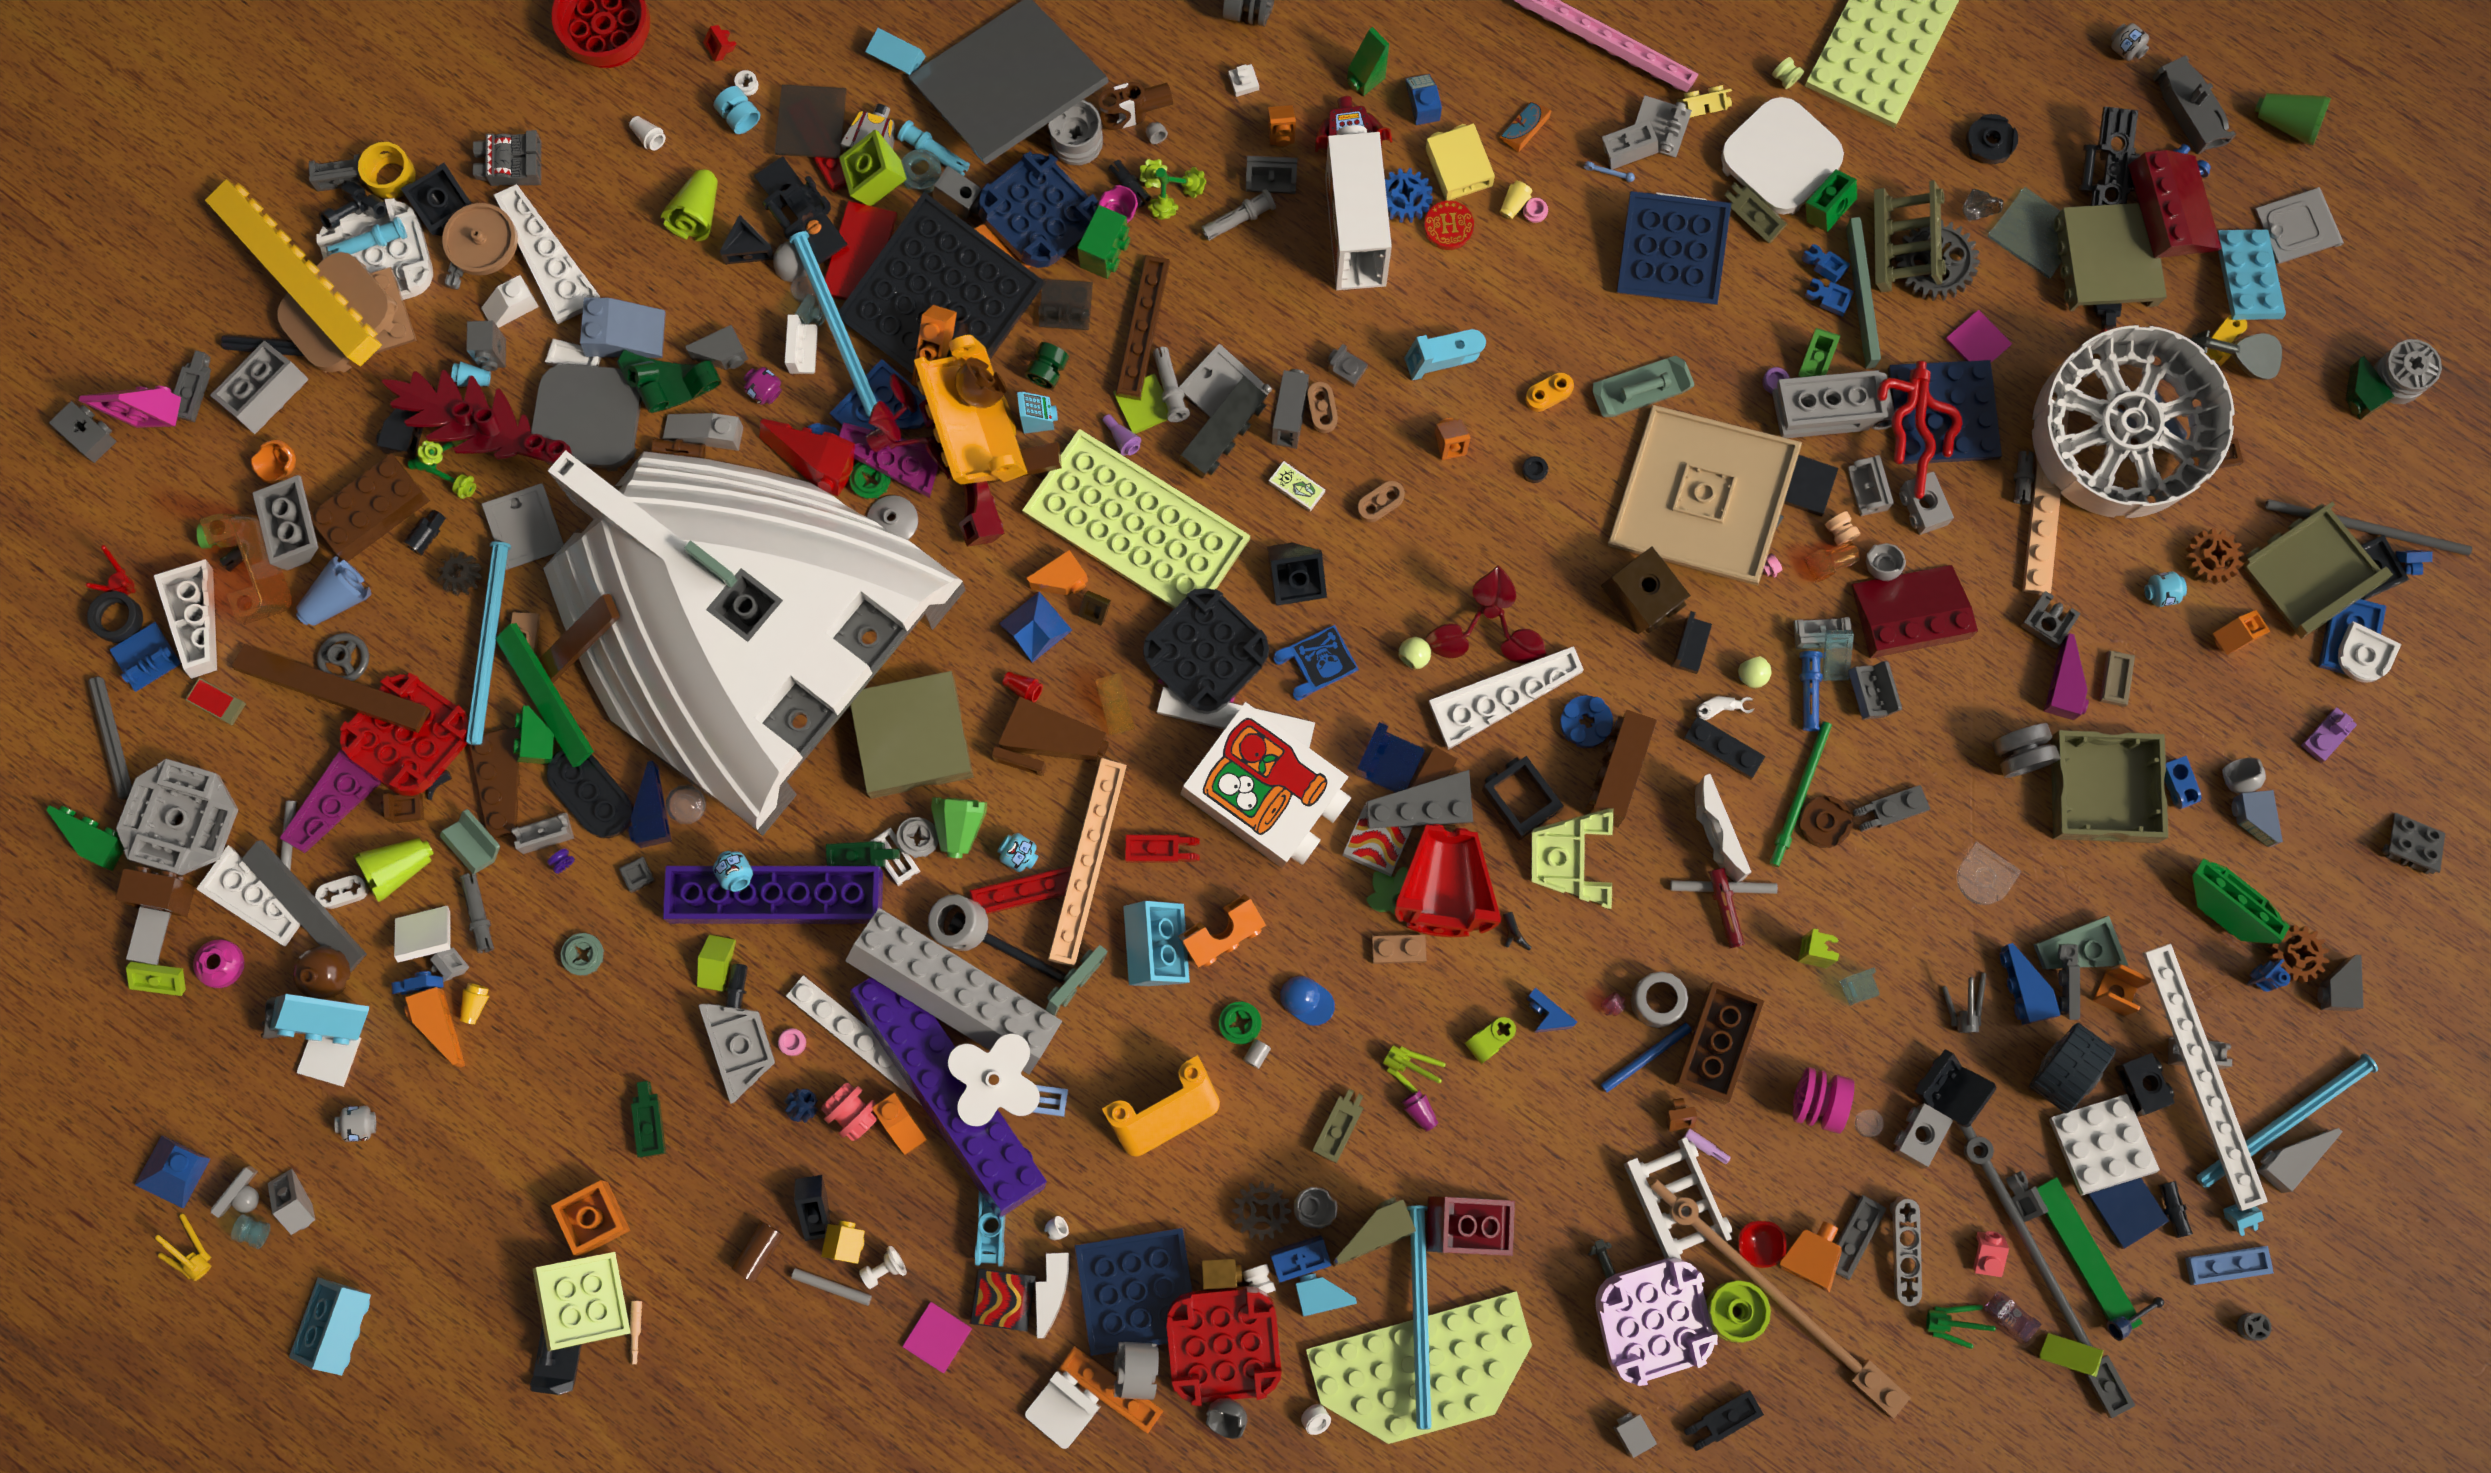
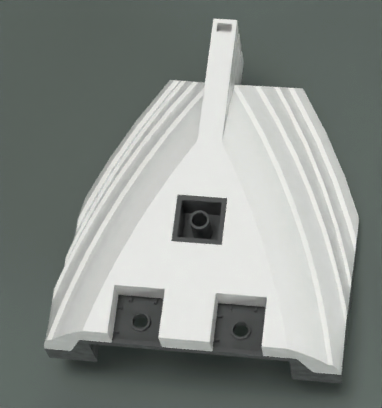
(723, 670)

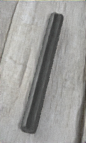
(110, 737)

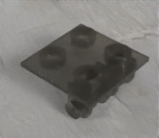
(1065, 304)

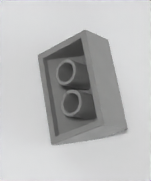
(259, 387)
(286, 523)

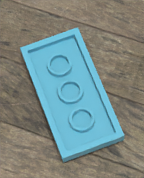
(2250, 275)

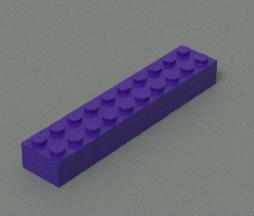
(921, 1055)

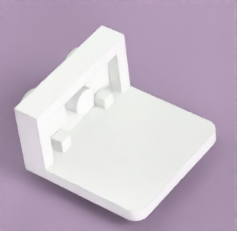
(1062, 1409)

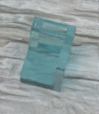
(1860, 987)

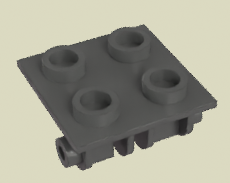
(2416, 844)

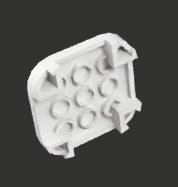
(1782, 154)
(405, 256)

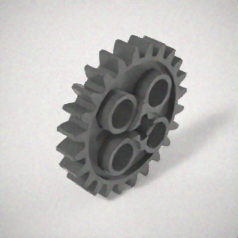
(1957, 272)

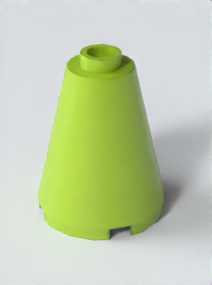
(692, 207)
(393, 865)

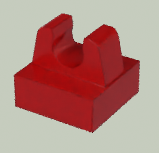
(717, 42)

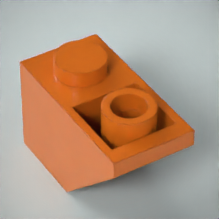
(1281, 125)

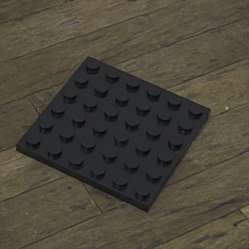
(942, 264)

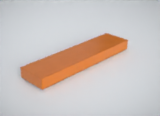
(1101, 1383)

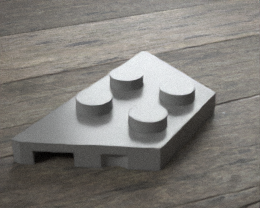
(738, 1046)

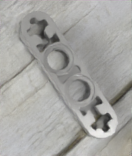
(1906, 1251)

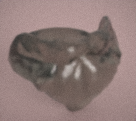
(1981, 205)

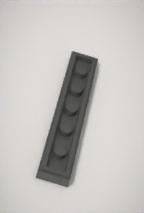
(301, 902)

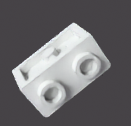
(800, 346)

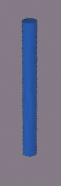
(1646, 1057)

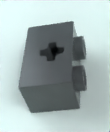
(486, 345)
(73, 421)

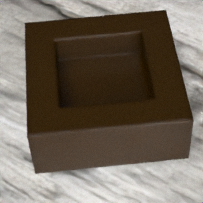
(1094, 608)

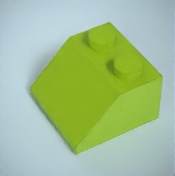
(872, 169)

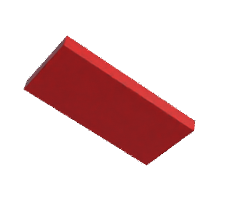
(866, 233)

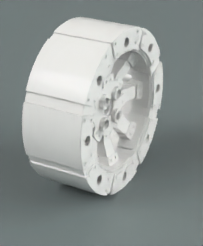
(2182, 366)

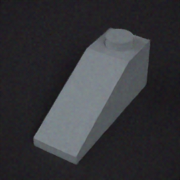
(706, 429)
(2290, 1164)

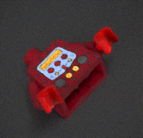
(1346, 116)

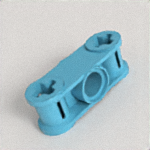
(986, 1241)

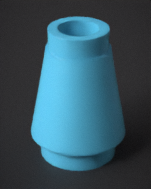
(462, 372)

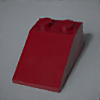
(1470, 1226)

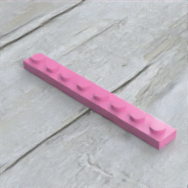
(1613, 41)

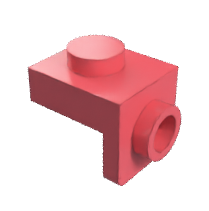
(1991, 1254)

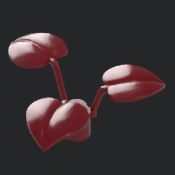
(888, 430)
(1493, 593)

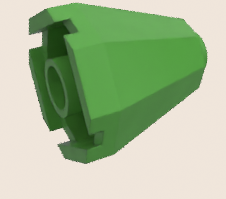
(957, 823)

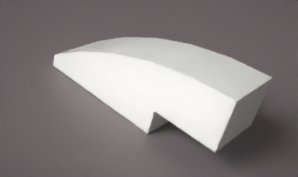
(1051, 1293)

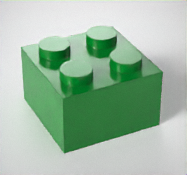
(1104, 242)

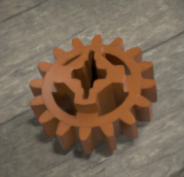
(2221, 549)
(2308, 947)

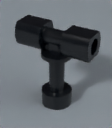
(356, 203)

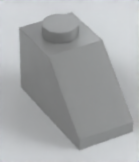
(290, 1202)

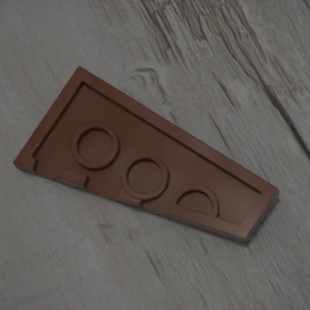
(498, 780)

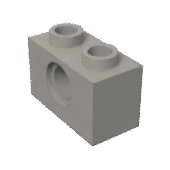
(1926, 518)
(1935, 1126)

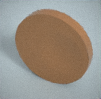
(480, 239)

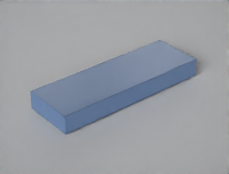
(2229, 1265)

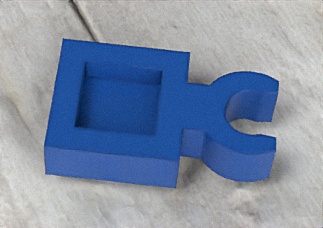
(1827, 265)
(1833, 298)
(421, 982)

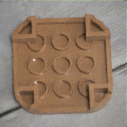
(363, 294)

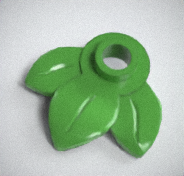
(1386, 890)

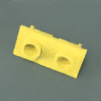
(1715, 99)

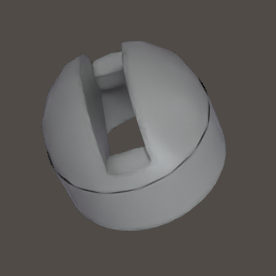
(1156, 132)

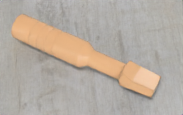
(635, 1328)

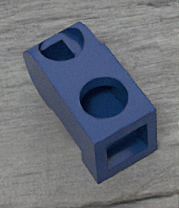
(2182, 783)

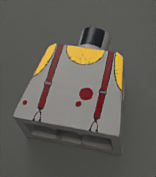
(866, 123)

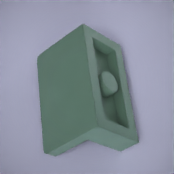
(471, 842)

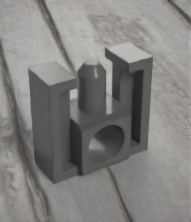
(2058, 629)

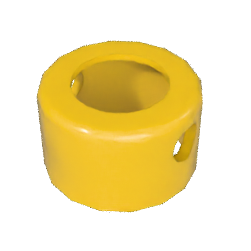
(372, 162)

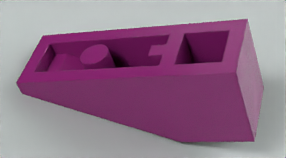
(2068, 684)

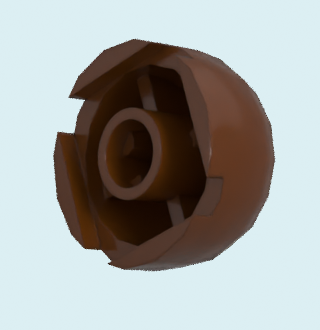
(977, 385)
(321, 972)

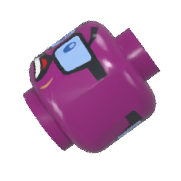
(762, 385)

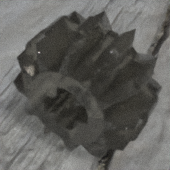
(449, 573)

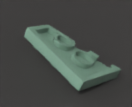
(1075, 978)

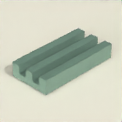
(710, 564)

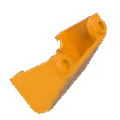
(1168, 1117)

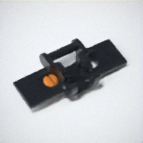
(806, 205)

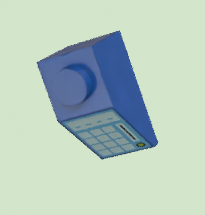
(1424, 99)

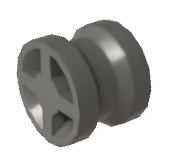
(2259, 1324)

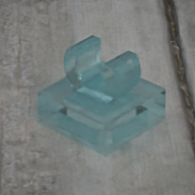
(810, 311)

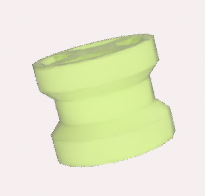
(1787, 72)

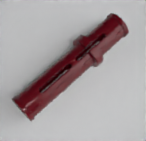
(1718, 876)

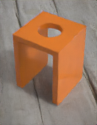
(2128, 981)

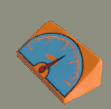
(1525, 126)

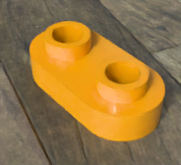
(1550, 391)

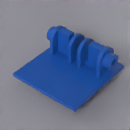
(145, 657)

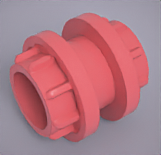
(850, 1112)

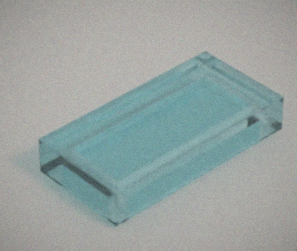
(1837, 655)

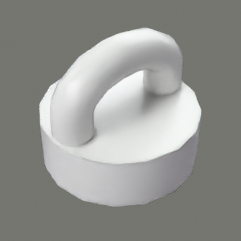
(1315, 1419)

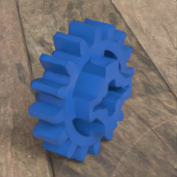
(1414, 189)

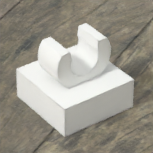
(1243, 80)

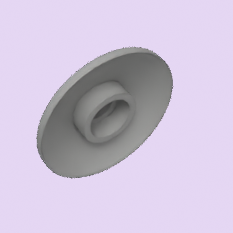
(906, 515)

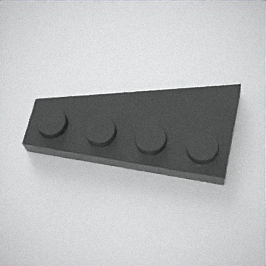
(1434, 802)

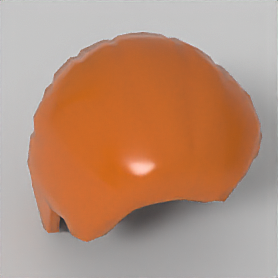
(274, 461)

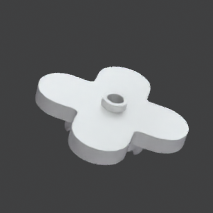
(1011, 1093)

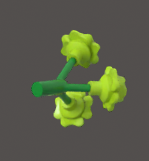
(1156, 175)

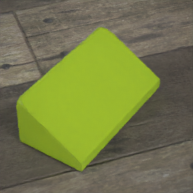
(2071, 1354)

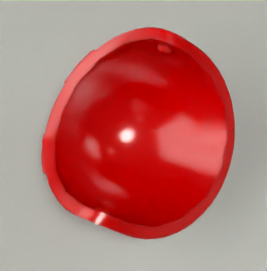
(1762, 1244)

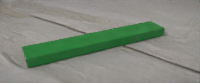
(544, 694)
(2085, 1253)

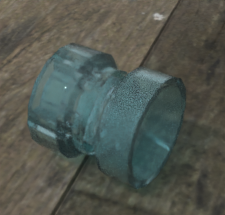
(250, 1231)

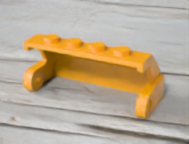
(975, 441)

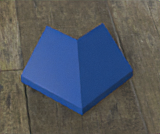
(1035, 627)

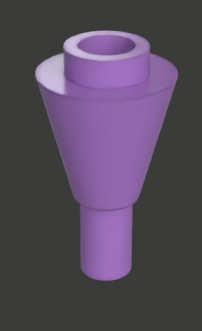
(1125, 439)

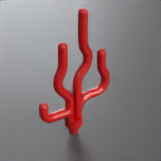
(1921, 399)

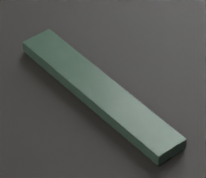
(1863, 293)

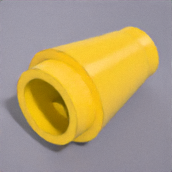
(473, 1002)

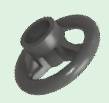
(338, 649)

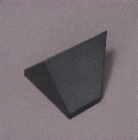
(745, 245)

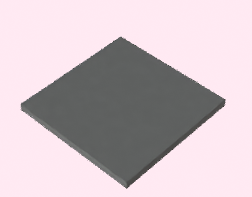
(1007, 80)

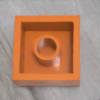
(590, 1218)

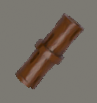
(678, 448)

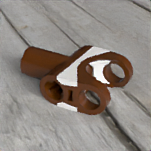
(1133, 103)

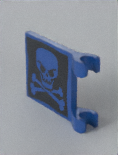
(1321, 659)

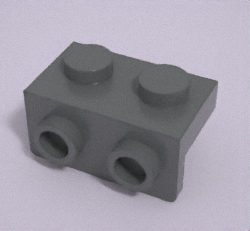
(1875, 690)

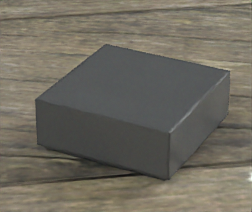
(637, 874)

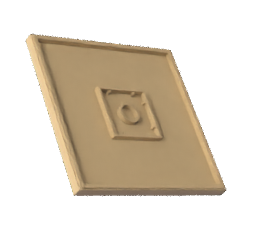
(1705, 494)

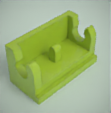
(1815, 952)

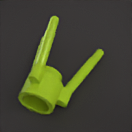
(1398, 1060)

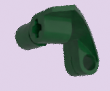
(666, 383)

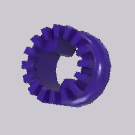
(560, 861)

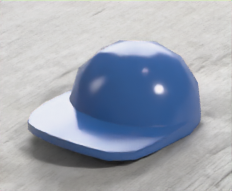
(1307, 1000)

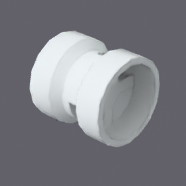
(1258, 1278)

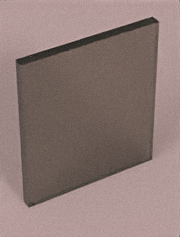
(810, 121)

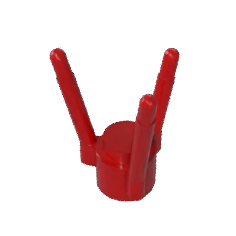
(118, 581)

